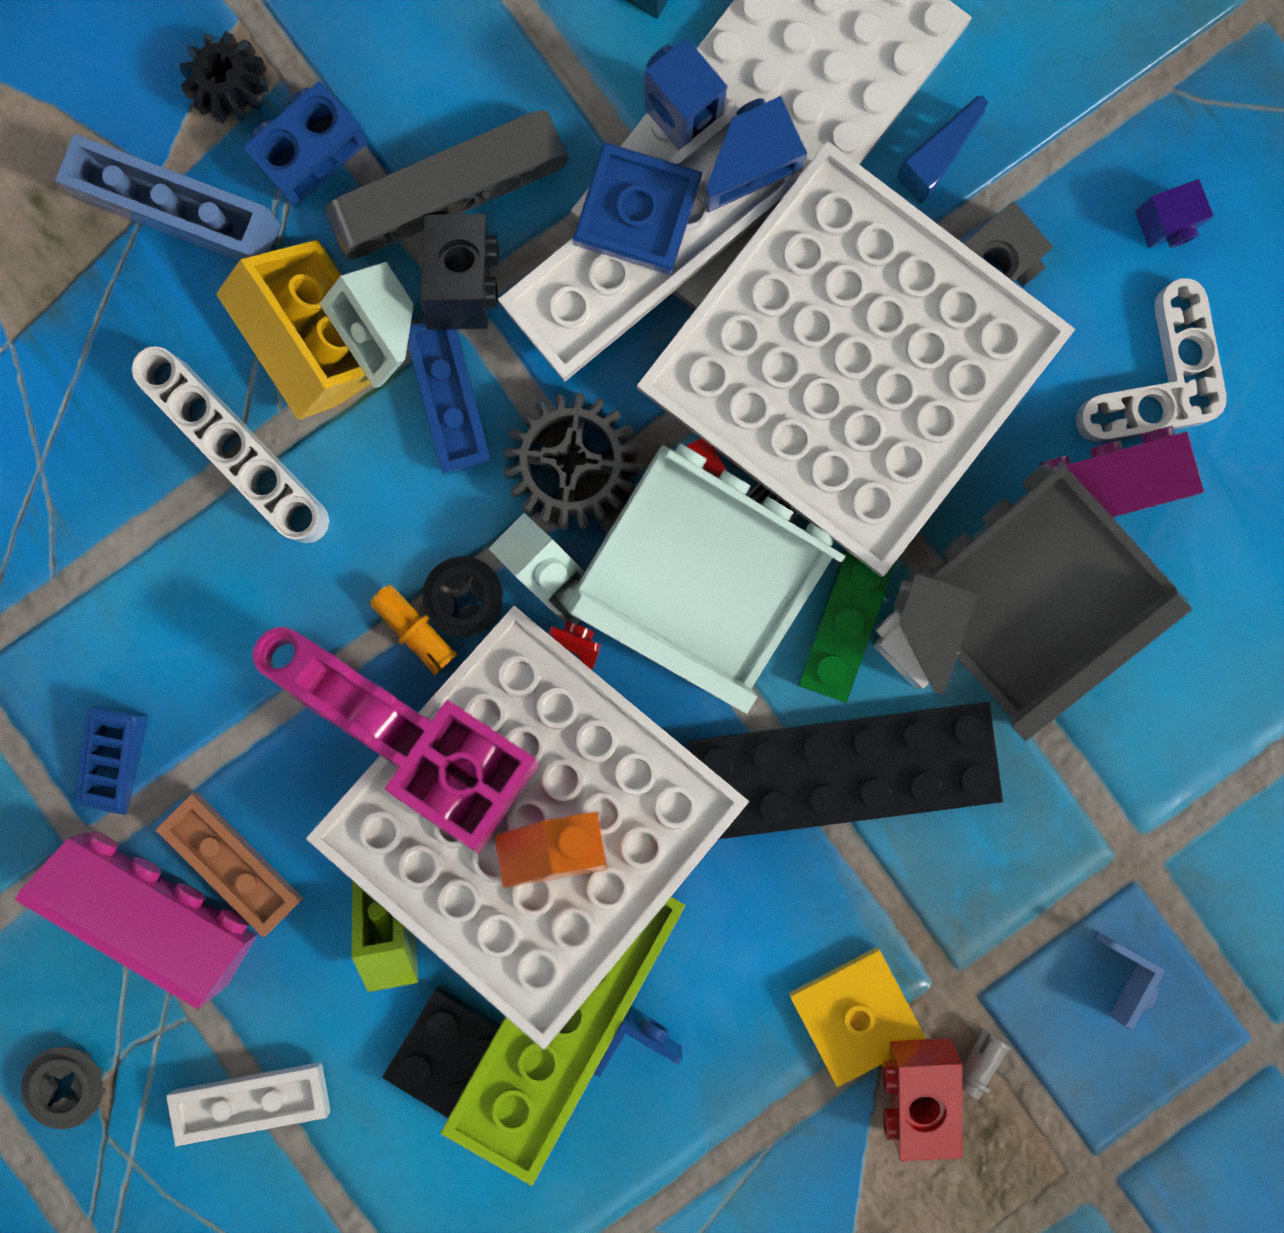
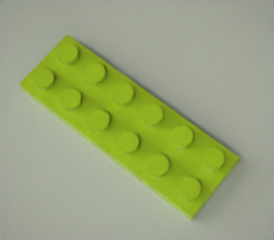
(527, 1093)

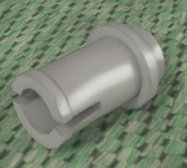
(982, 1064)

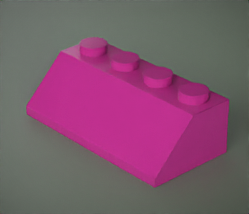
(139, 917)

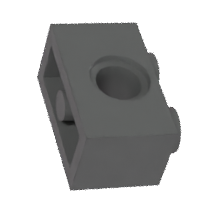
(1013, 243)

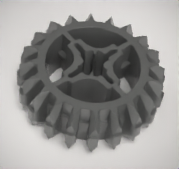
(595, 465)

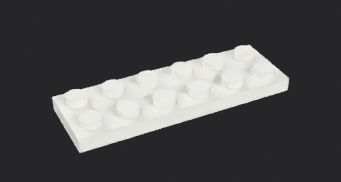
(587, 299)

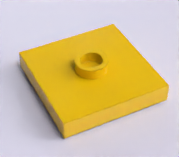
(856, 1015)

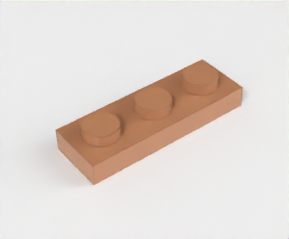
(229, 864)

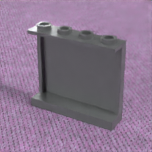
(1056, 598)

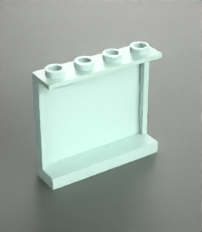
(702, 575)

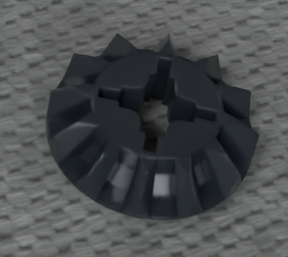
(441, 607)

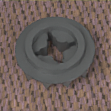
(40, 1087)

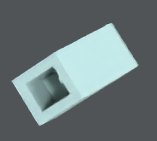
(539, 565)

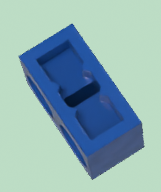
(316, 154)

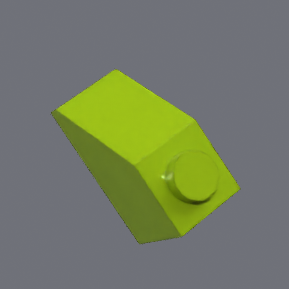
(381, 945)

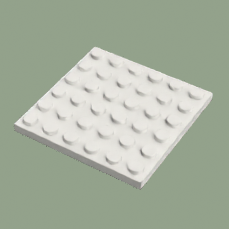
(855, 358)
(552, 941)

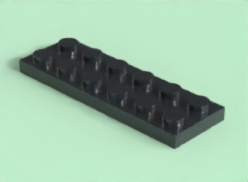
(857, 768)

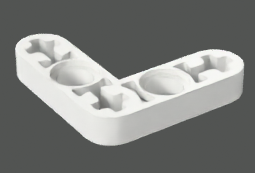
(1176, 393)

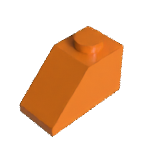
(551, 850)

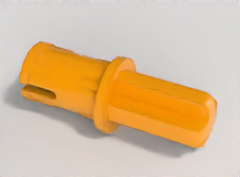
(412, 629)

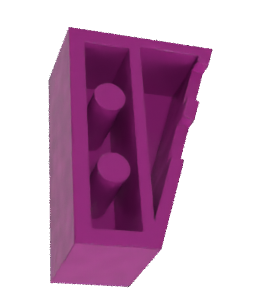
(1140, 475)

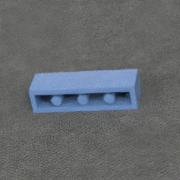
(166, 200)

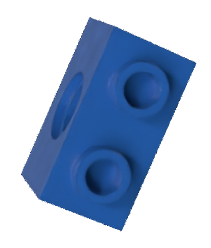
(683, 92)

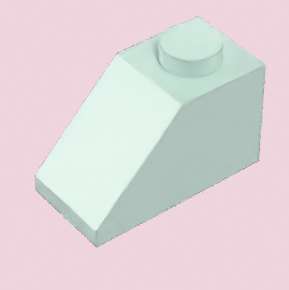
(372, 319)

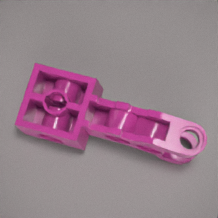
(447, 767)

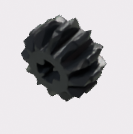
(205, 79)

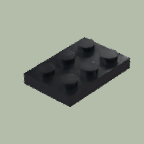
(441, 1051)

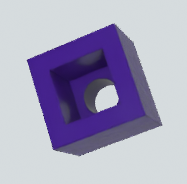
(1174, 215)

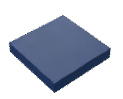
(637, 208)

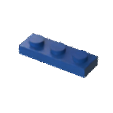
(448, 398)

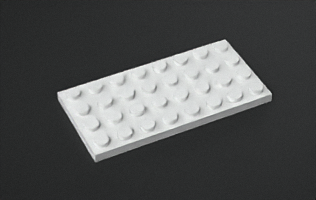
(835, 65)

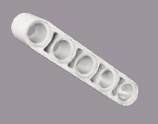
(211, 432)

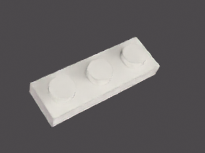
(248, 1104)

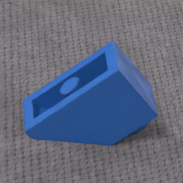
(755, 152)

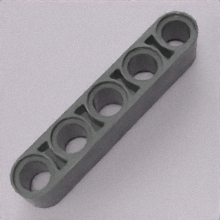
(446, 184)

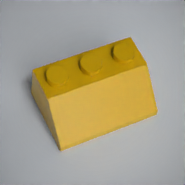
(279, 314)

